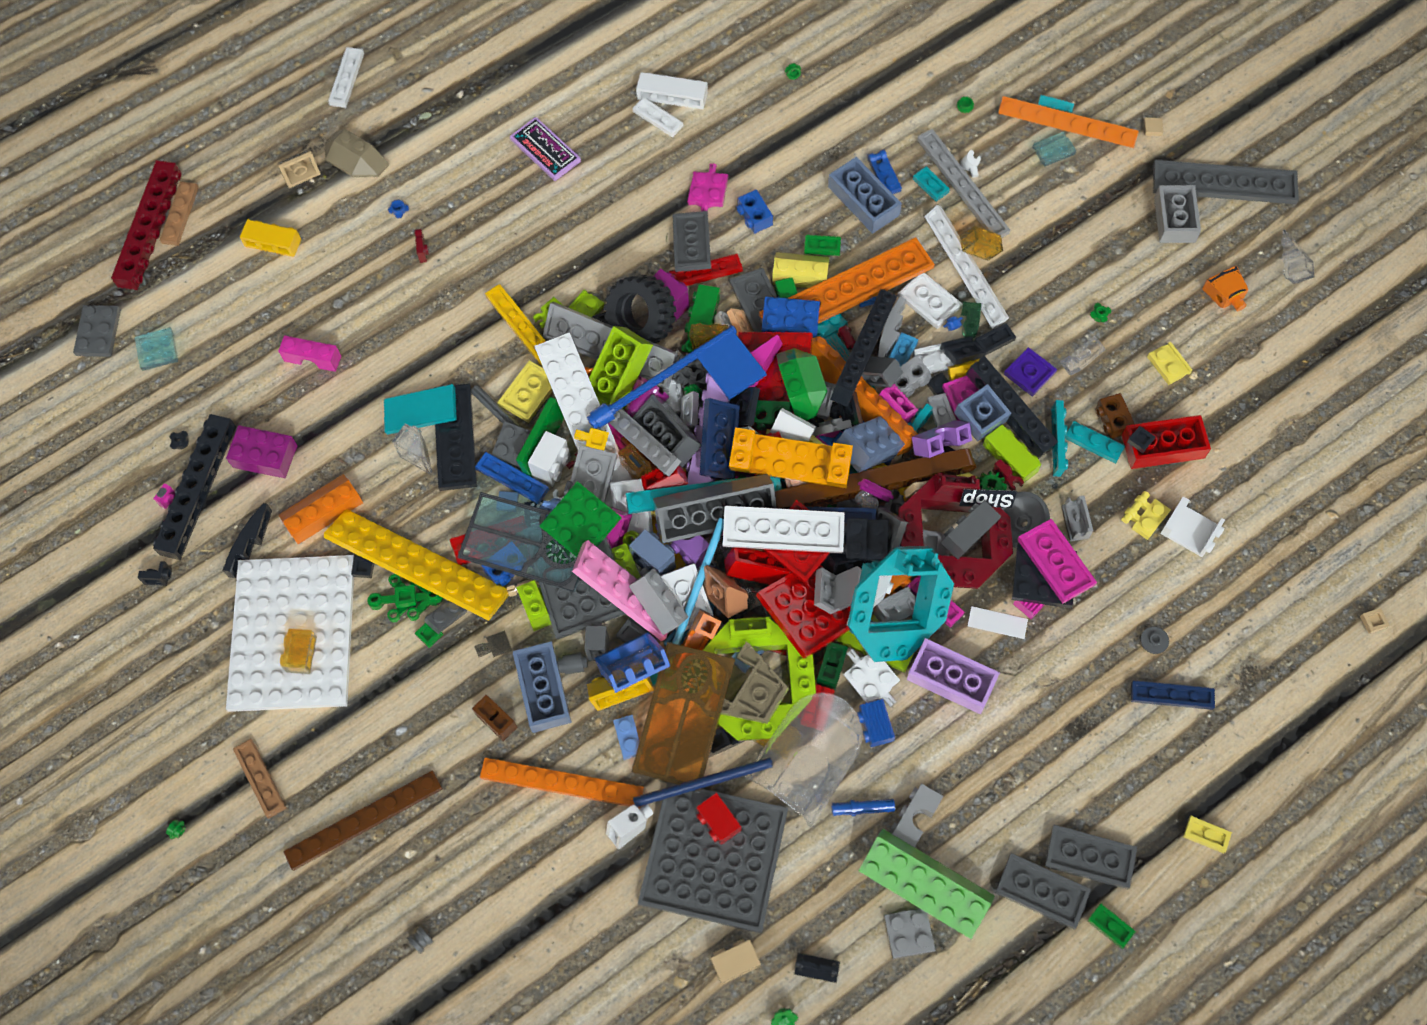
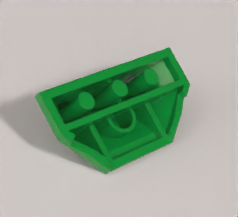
(802, 382)

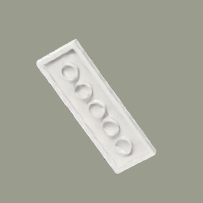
(783, 529)

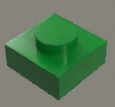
(405, 596)
(428, 635)

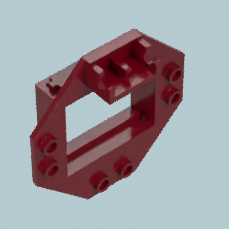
(945, 494)

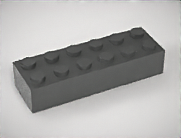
(698, 510)

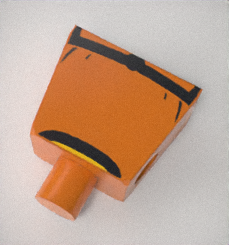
(1227, 289)

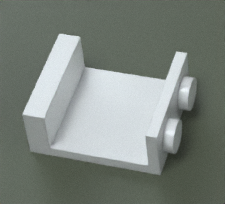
(1192, 529)

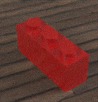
(754, 566)

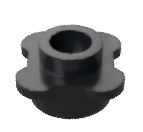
(183, 443)

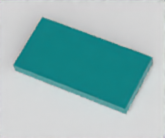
(420, 409)

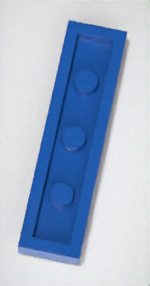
(512, 478)

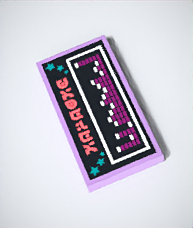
(545, 149)

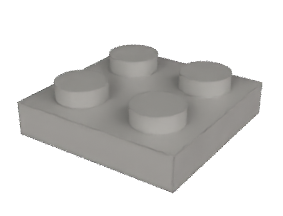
(909, 933)

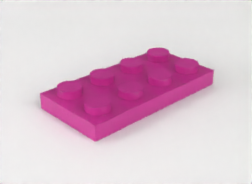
(1057, 561)

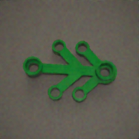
(424, 597)

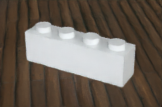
(672, 90)

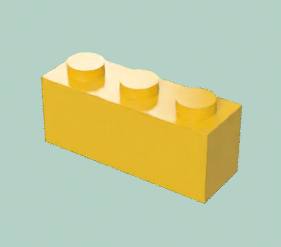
(270, 238)

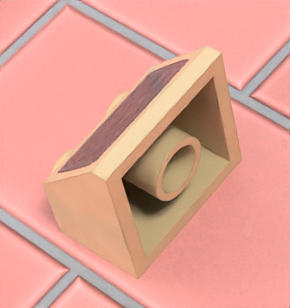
(298, 168)

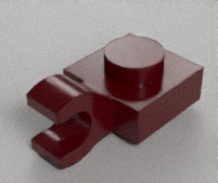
(1005, 471)

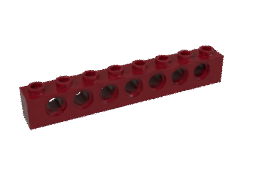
(146, 225)

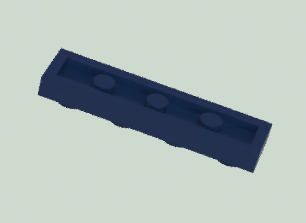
(1173, 695)

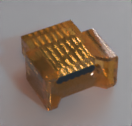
(634, 461)

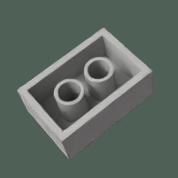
(1177, 214)

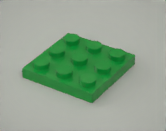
(580, 518)

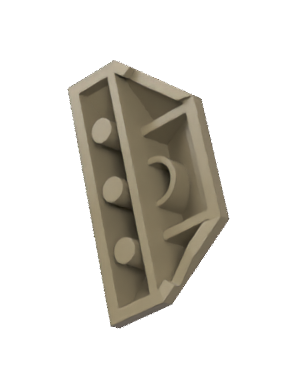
(354, 155)

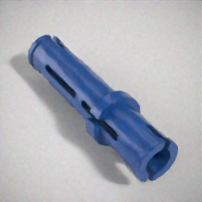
(862, 807)

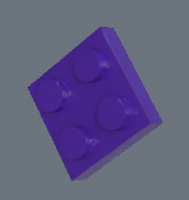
(1030, 372)

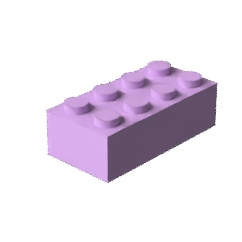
(953, 676)

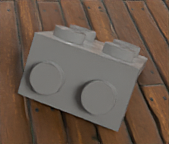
(835, 591)

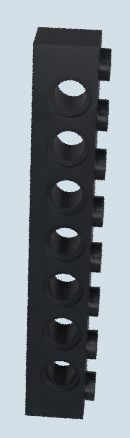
(863, 348)
(175, 547)

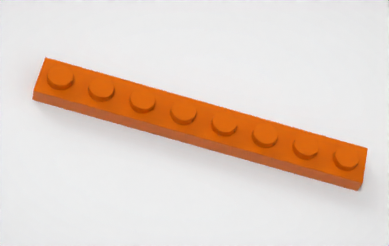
(1068, 122)
(560, 782)

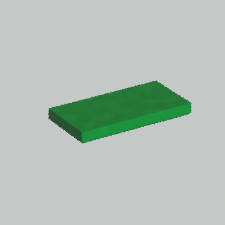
(549, 421)

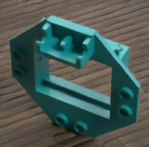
(901, 638)

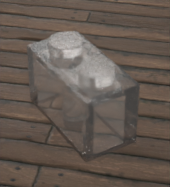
(1082, 355)

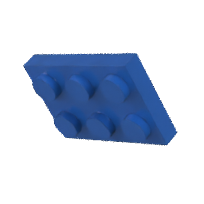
(790, 315)

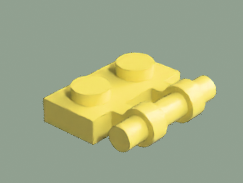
(1150, 519)

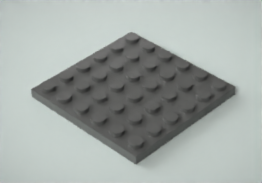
(712, 880)

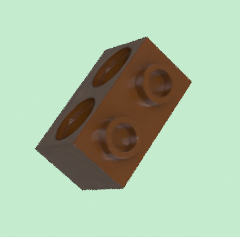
(1119, 414)
(494, 718)

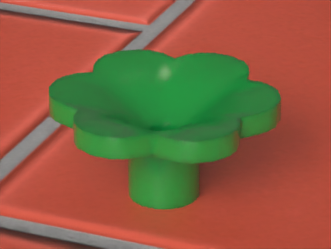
(784, 1017)

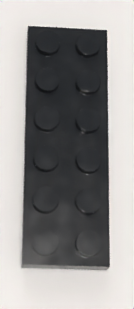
(457, 445)

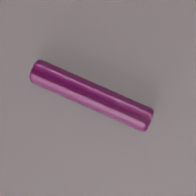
(875, 490)

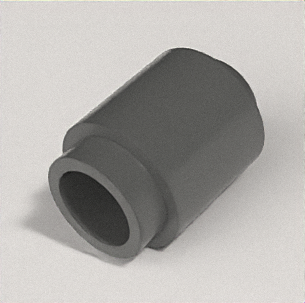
(572, 663)

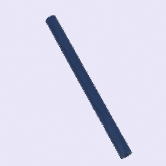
(703, 782)

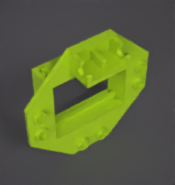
(766, 636)

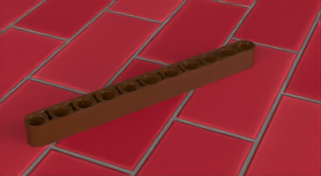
(888, 477)

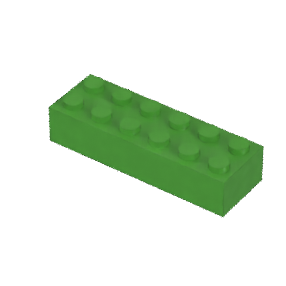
(927, 883)

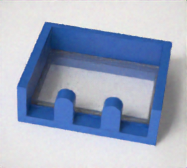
(632, 662)

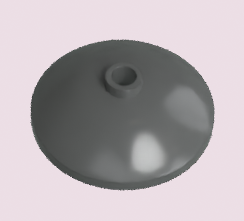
(1026, 508)

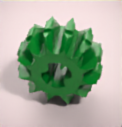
(991, 481)

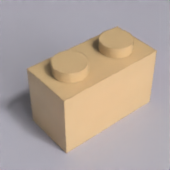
(735, 961)

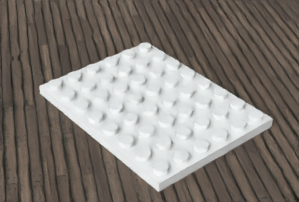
(281, 597)

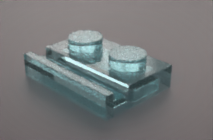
(1054, 149)

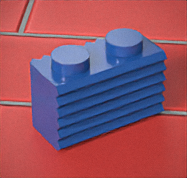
(876, 723)

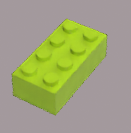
(619, 365)

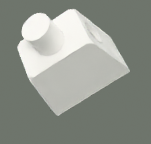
(627, 825)

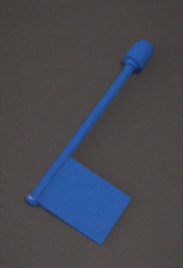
(722, 357)

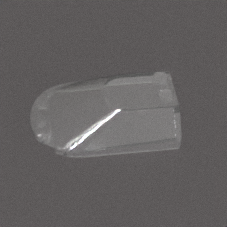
(811, 753)

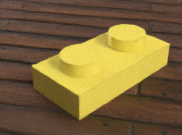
(1207, 834)

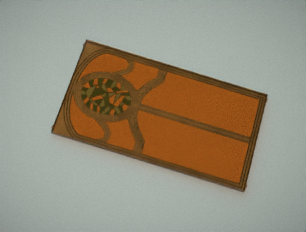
(683, 715)

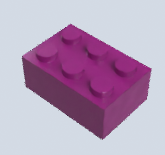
(261, 451)

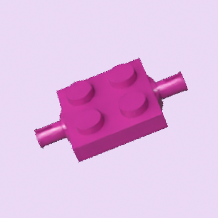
(708, 189)

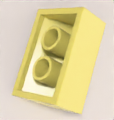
(804, 269)

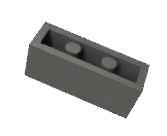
(970, 528)

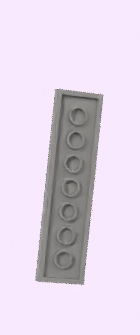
(591, 335)

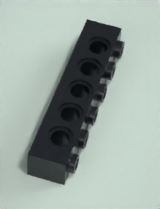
(1022, 419)

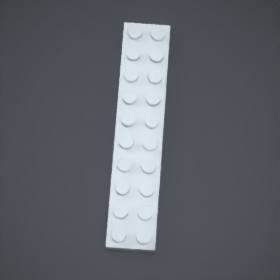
(575, 394)

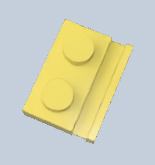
(1169, 363)

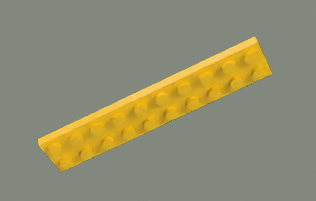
(417, 564)

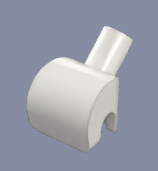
(970, 163)

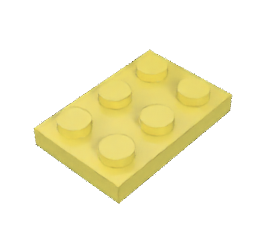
(527, 392)

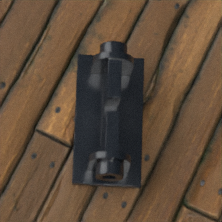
(817, 968)

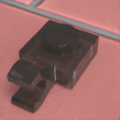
(497, 644)

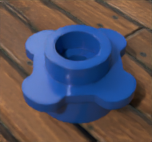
(398, 204)
(953, 323)

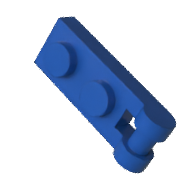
(884, 171)

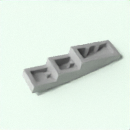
(892, 325)

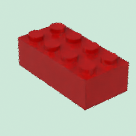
(1174, 442)

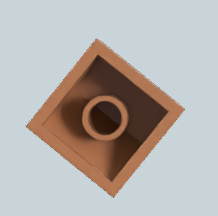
(724, 592)

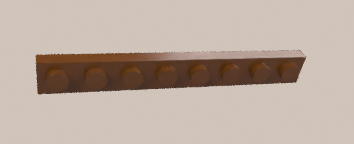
(362, 820)

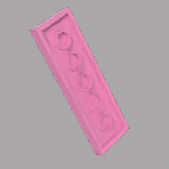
(613, 583)

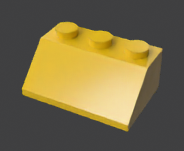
(603, 695)

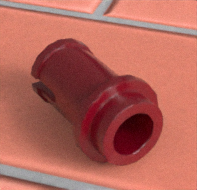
(847, 337)

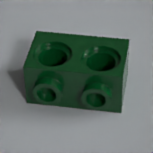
(772, 410)
(832, 665)

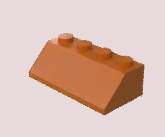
(320, 508)

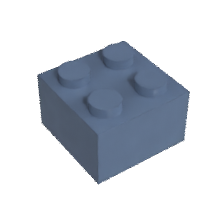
(983, 412)
(651, 553)

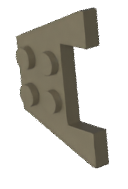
(760, 692)

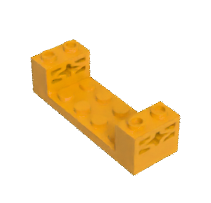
(790, 458)

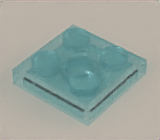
(156, 349)

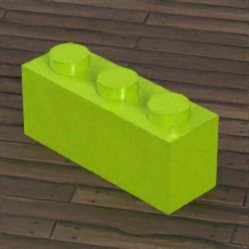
(1006, 447)

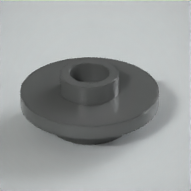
(1154, 640)

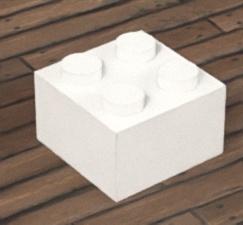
(549, 459)

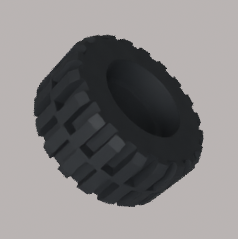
(657, 299)

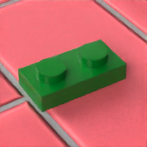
(822, 245)
(1111, 926)

